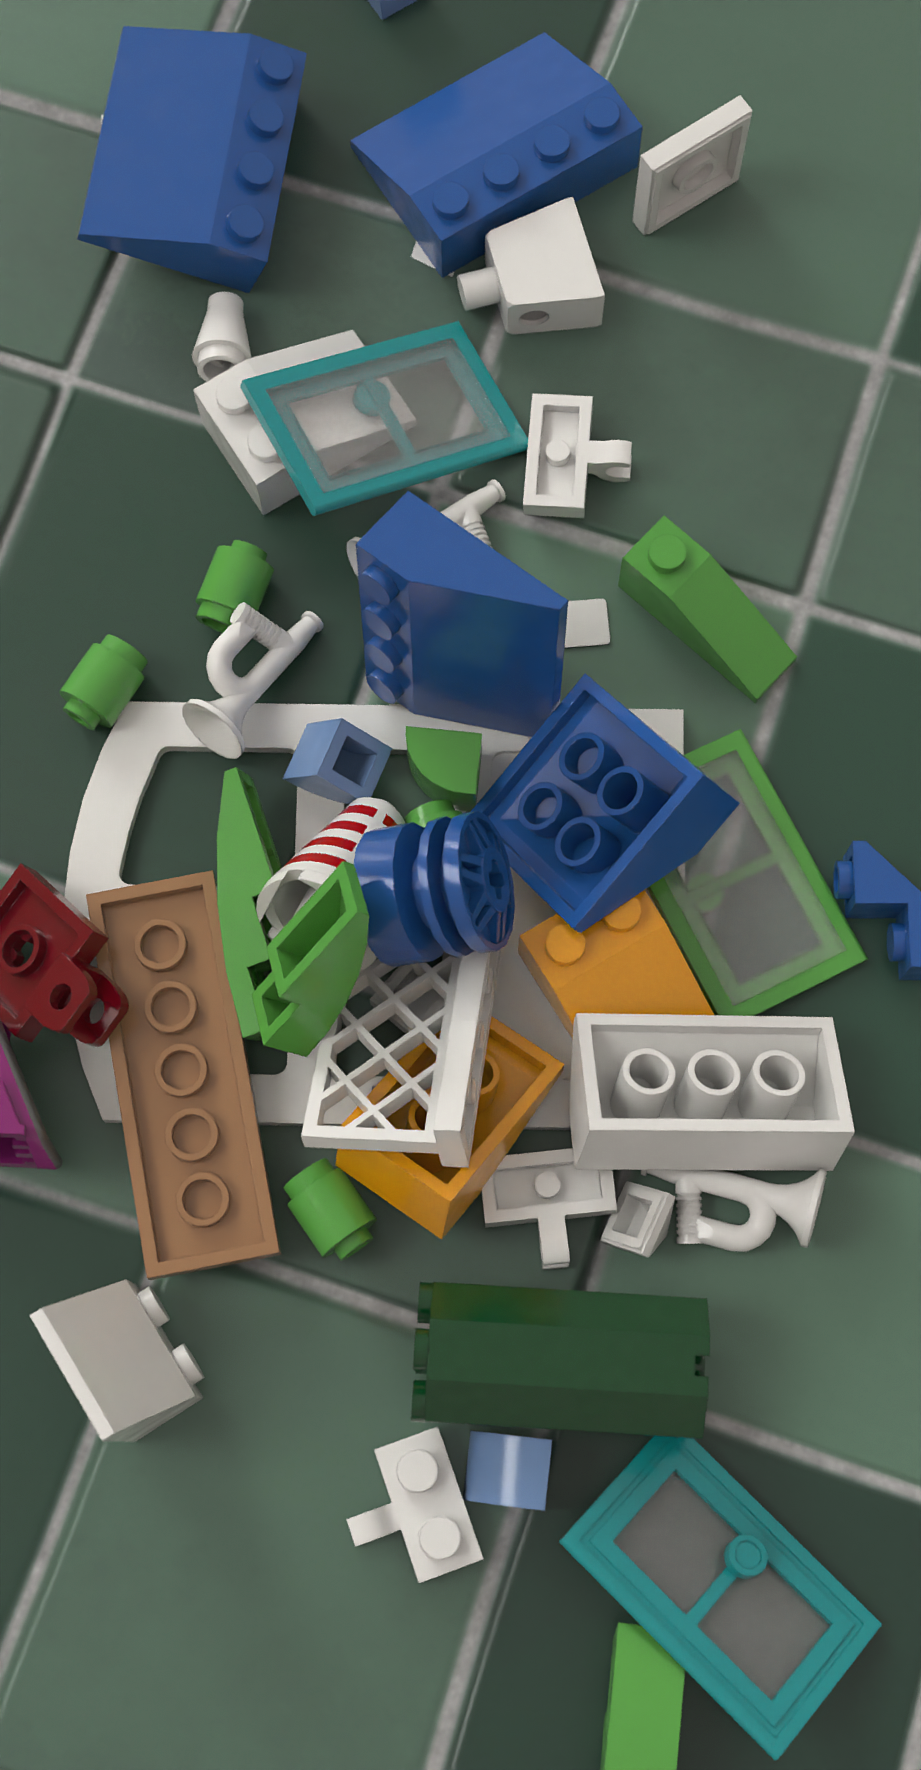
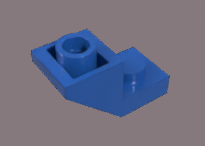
(879, 890)

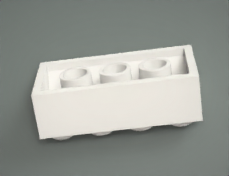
(707, 1093)

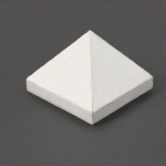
(640, 1219)

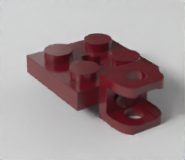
(57, 980)

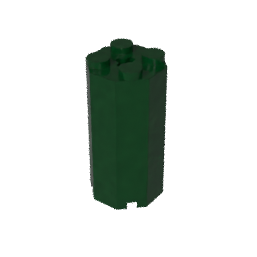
(561, 1360)

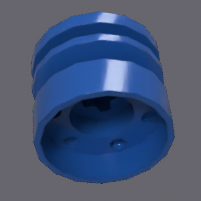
(436, 889)

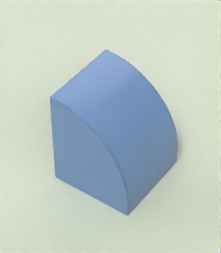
(337, 761)
(507, 1470)

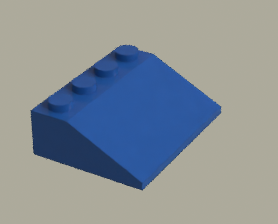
(500, 148)
(194, 151)
(457, 624)

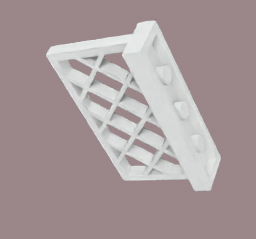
(453, 1077)

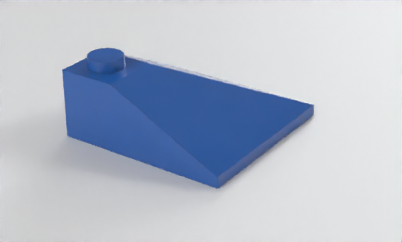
(600, 807)

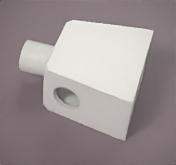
(538, 273)

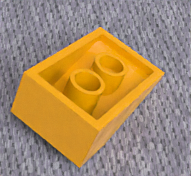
(613, 966)
(433, 1195)

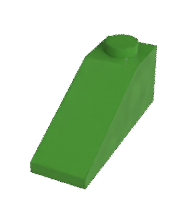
(704, 608)

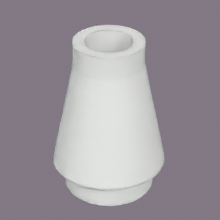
(222, 336)

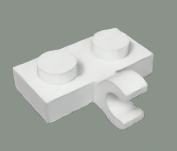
(564, 456)
(547, 1191)
(422, 1505)

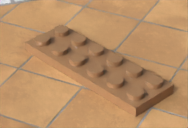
(183, 1080)

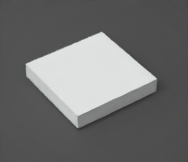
(691, 166)

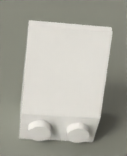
(237, 429)
(120, 1359)

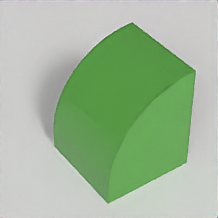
(446, 764)

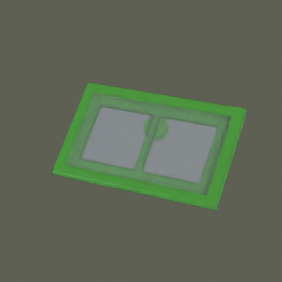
(752, 899)

